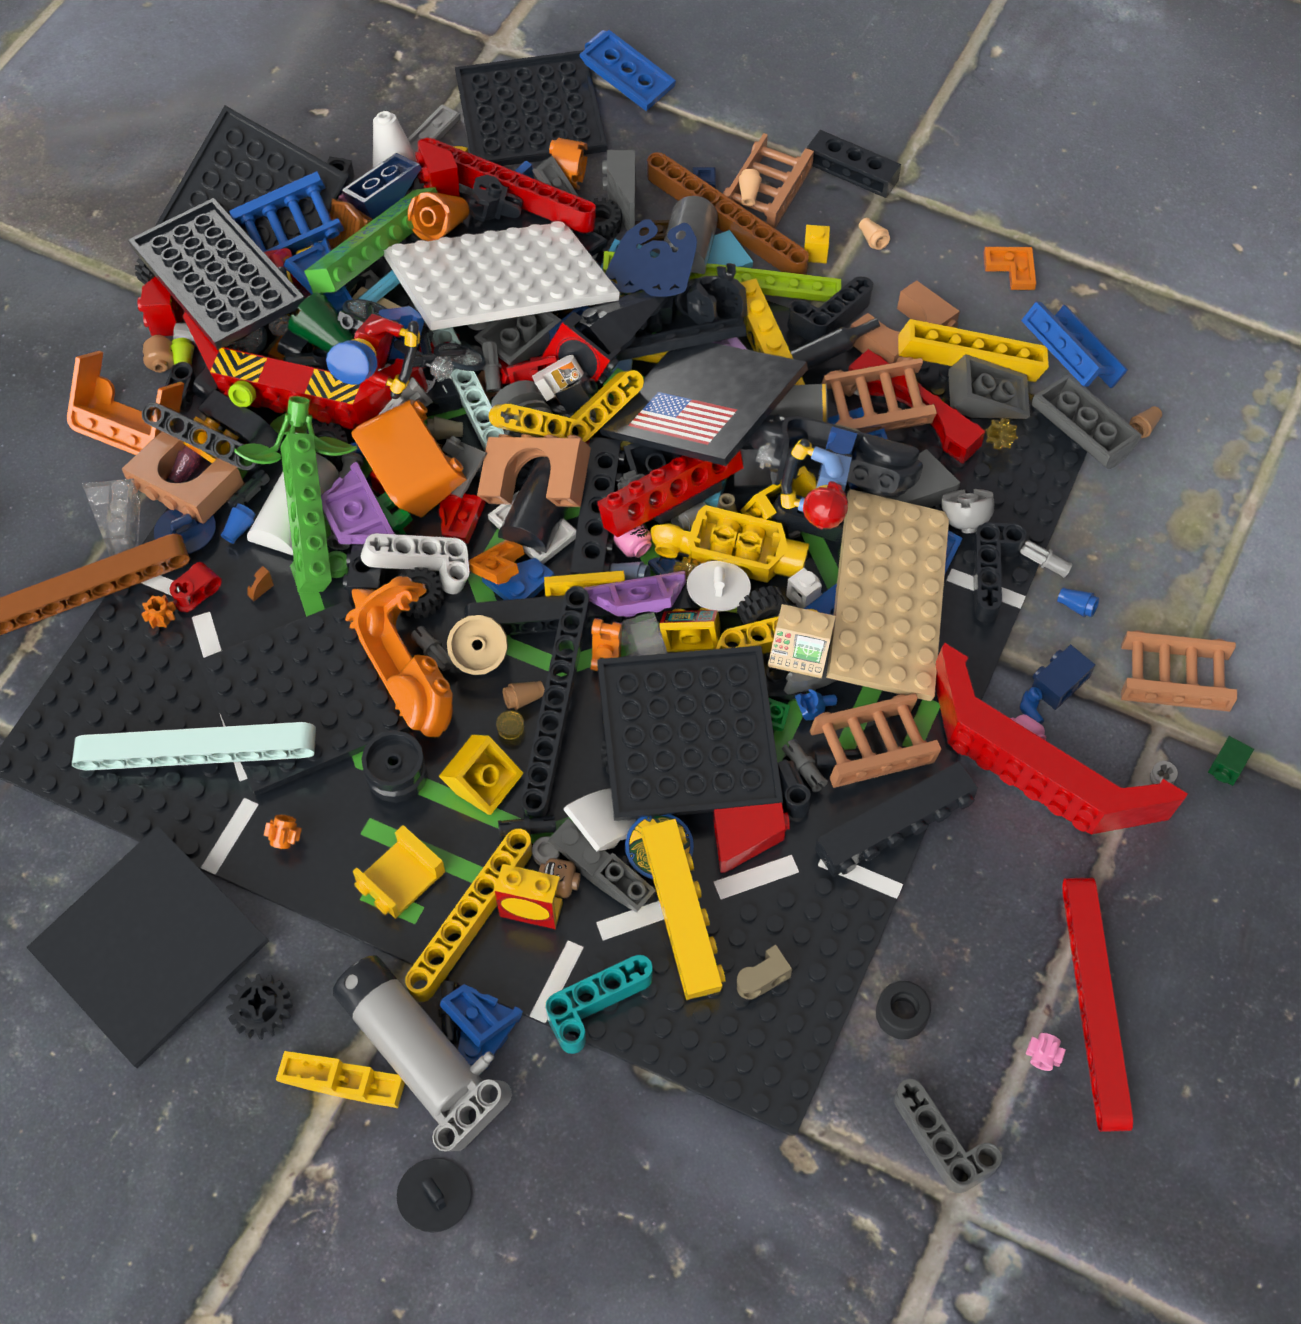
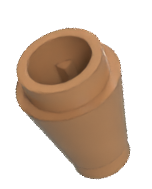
(1146, 421)
(521, 694)

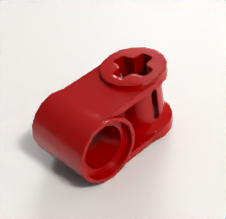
(195, 584)

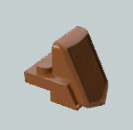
(350, 218)

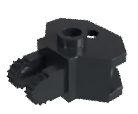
(493, 200)

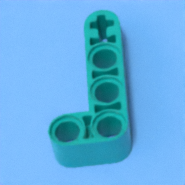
(602, 998)

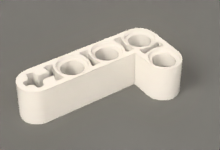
(382, 552)

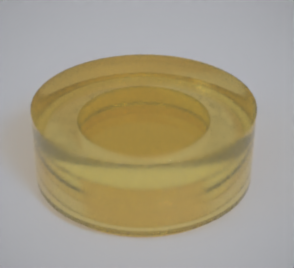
(510, 725)

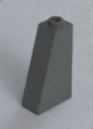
(932, 485)

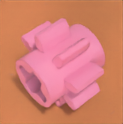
(1045, 1051)

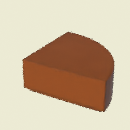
(261, 584)

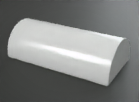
(272, 523)

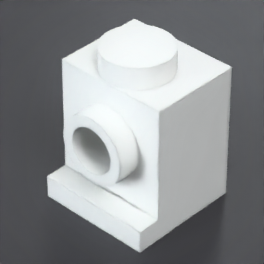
(807, 585)

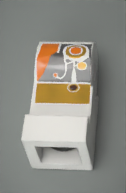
(557, 376)

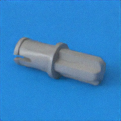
(1046, 558)

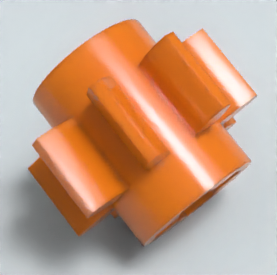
(158, 611)
(282, 831)

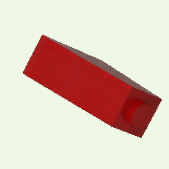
(747, 832)

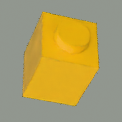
(817, 243)

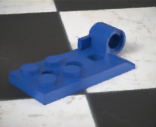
(642, 69)

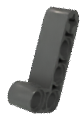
(941, 1133)

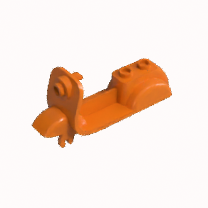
(413, 682)

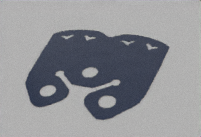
(645, 271)

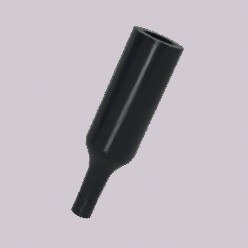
(832, 344)

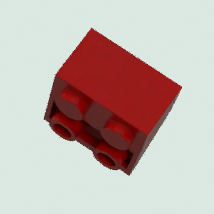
(437, 169)

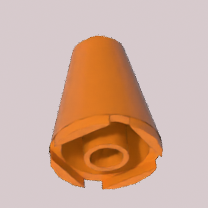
(436, 214)

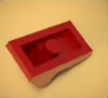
(525, 370)

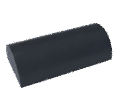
(532, 516)

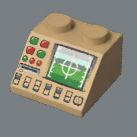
(801, 641)

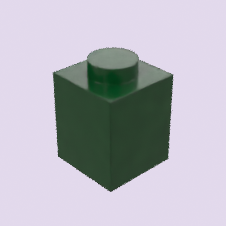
(1230, 761)

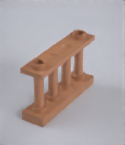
(782, 195)
(895, 417)
(1178, 694)
(871, 764)

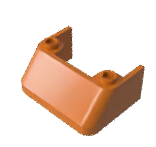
(100, 417)

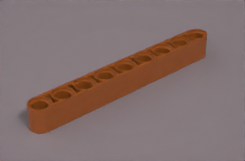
(745, 226)
(92, 582)

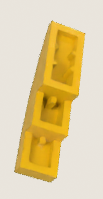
(340, 1079)

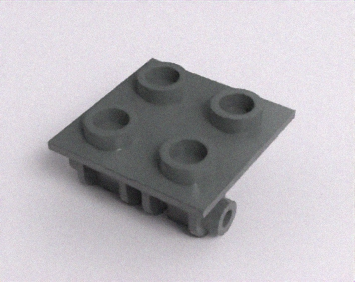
(468, 456)

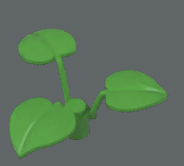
(293, 423)

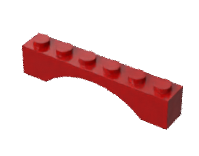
(957, 433)

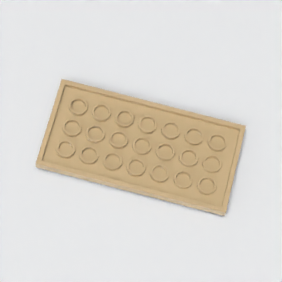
(889, 596)

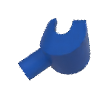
(814, 703)

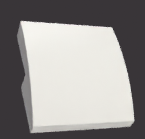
(595, 820)

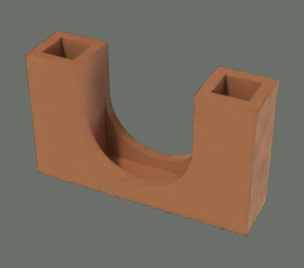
(917, 304)
(509, 454)
(197, 497)

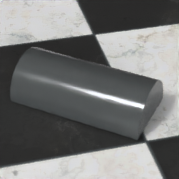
(703, 220)
(1087, 421)

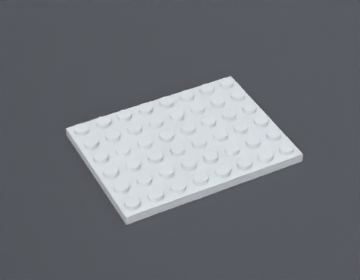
(499, 275)

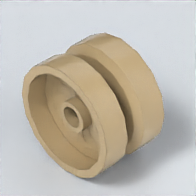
(477, 628)

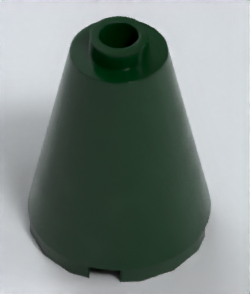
(319, 323)

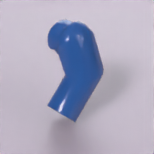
(1030, 703)

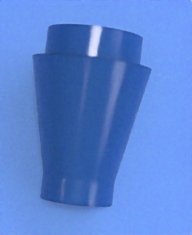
(238, 522)
(1079, 601)

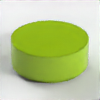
(242, 393)

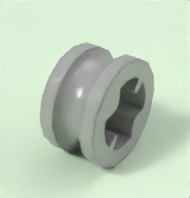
(1166, 767)

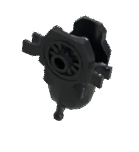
(713, 297)

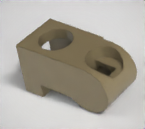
(765, 976)

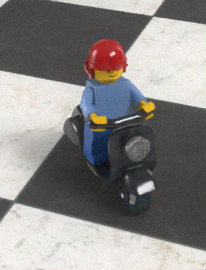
(839, 456)

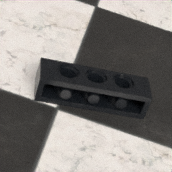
(854, 163)

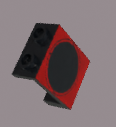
(588, 355)

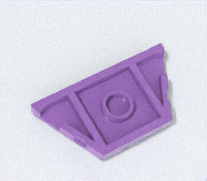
(353, 509)
(639, 594)

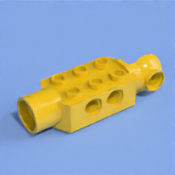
(734, 538)

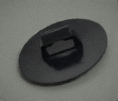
(433, 1195)

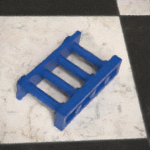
(289, 196)
(1074, 345)

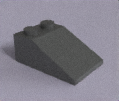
(621, 183)
(520, 336)
(987, 390)

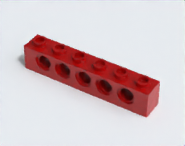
(661, 491)

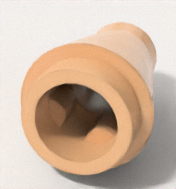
(749, 186)
(875, 234)

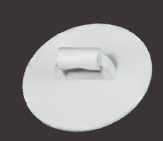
(718, 585)

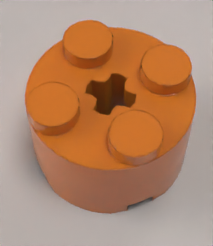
(570, 159)

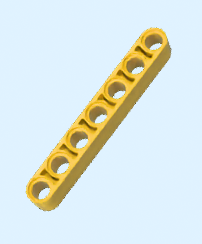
(466, 927)

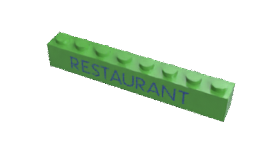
(363, 247)

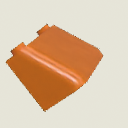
(408, 458)

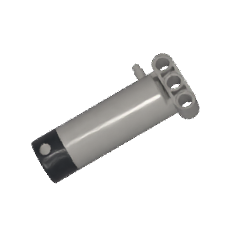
(420, 1052)

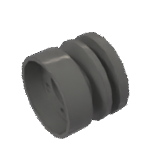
(523, 394)

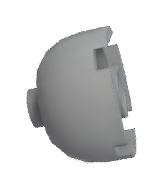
(968, 510)

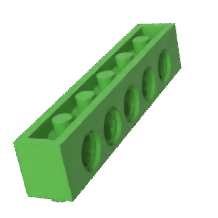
(305, 513)

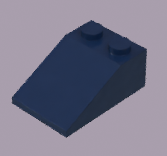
(382, 185)

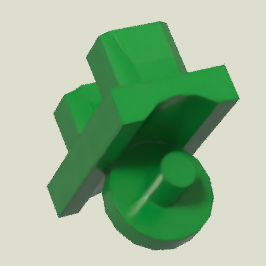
(398, 519)

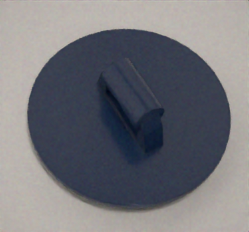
(193, 532)

